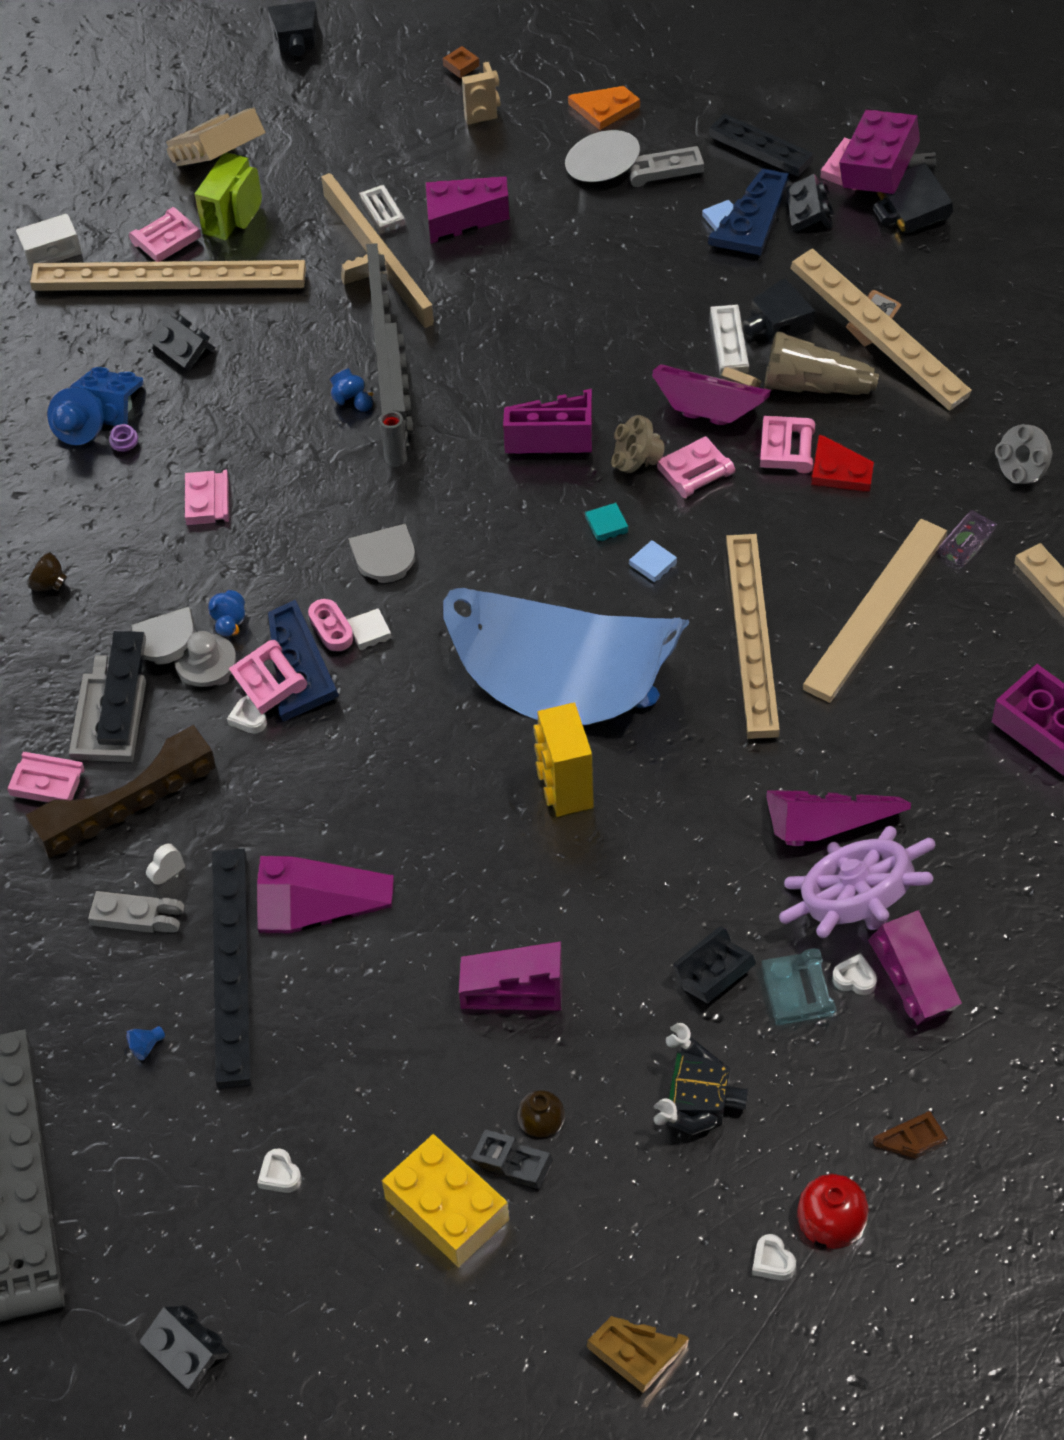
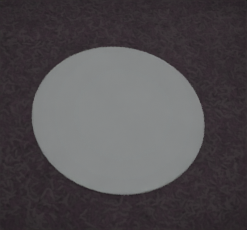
(602, 155)

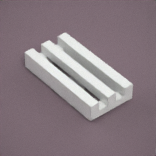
(388, 221)

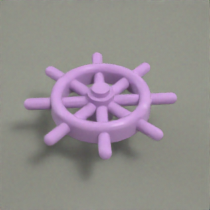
(854, 886)

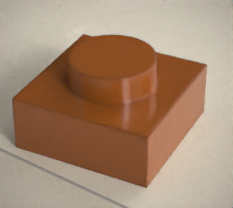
(461, 62)

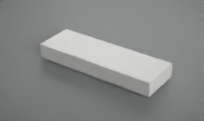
(729, 338)

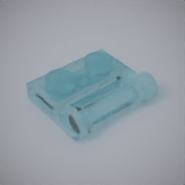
(787, 990)

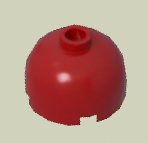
(833, 1211)

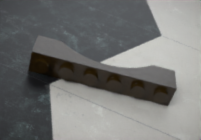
(67, 823)

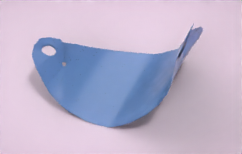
(557, 655)

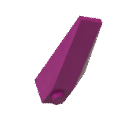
(809, 817)
(307, 892)

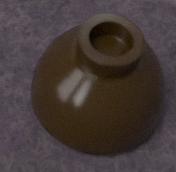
(47, 574)
(541, 1113)

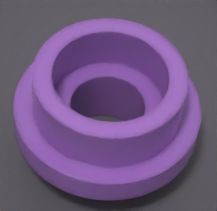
(123, 437)

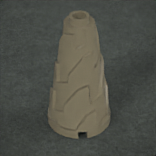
(801, 367)

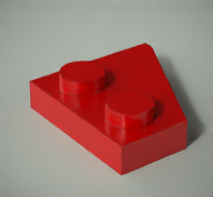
(841, 467)

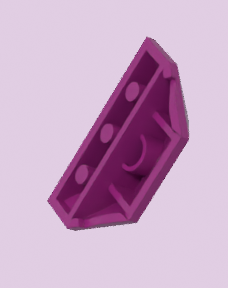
(706, 395)

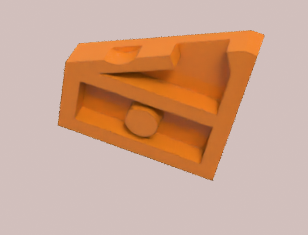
(604, 105)

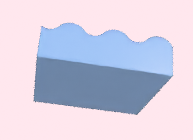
(716, 213)
(653, 561)

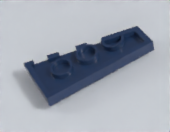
(753, 215)
(301, 651)

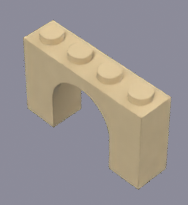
(214, 137)

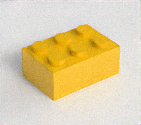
(564, 759)
(446, 1200)

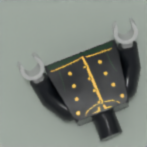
(697, 1087)

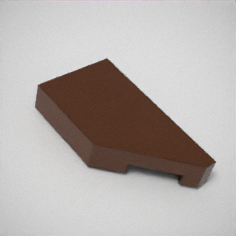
(913, 1137)

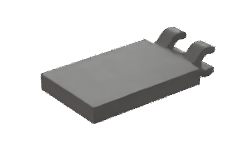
(84, 736)

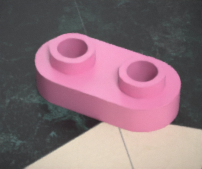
(331, 627)

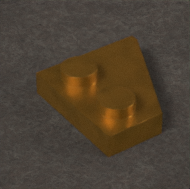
(635, 1350)

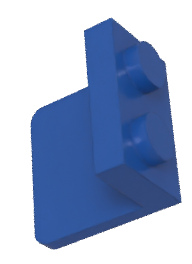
(112, 390)

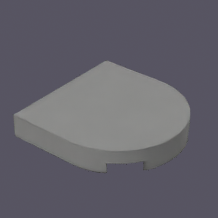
(384, 553)
(167, 635)

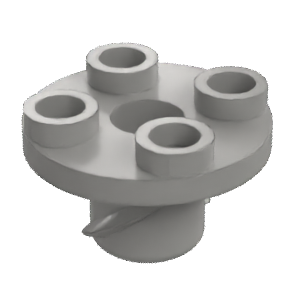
(1024, 454)
(206, 660)

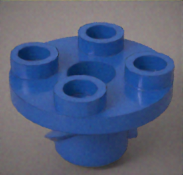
(75, 415)

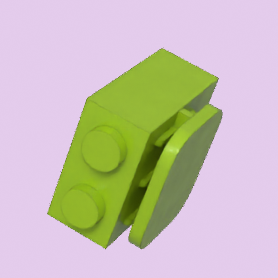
(228, 196)

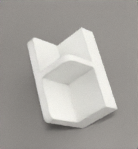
(49, 240)

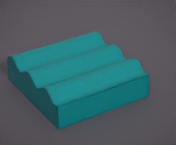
(606, 522)

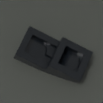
(510, 1160)

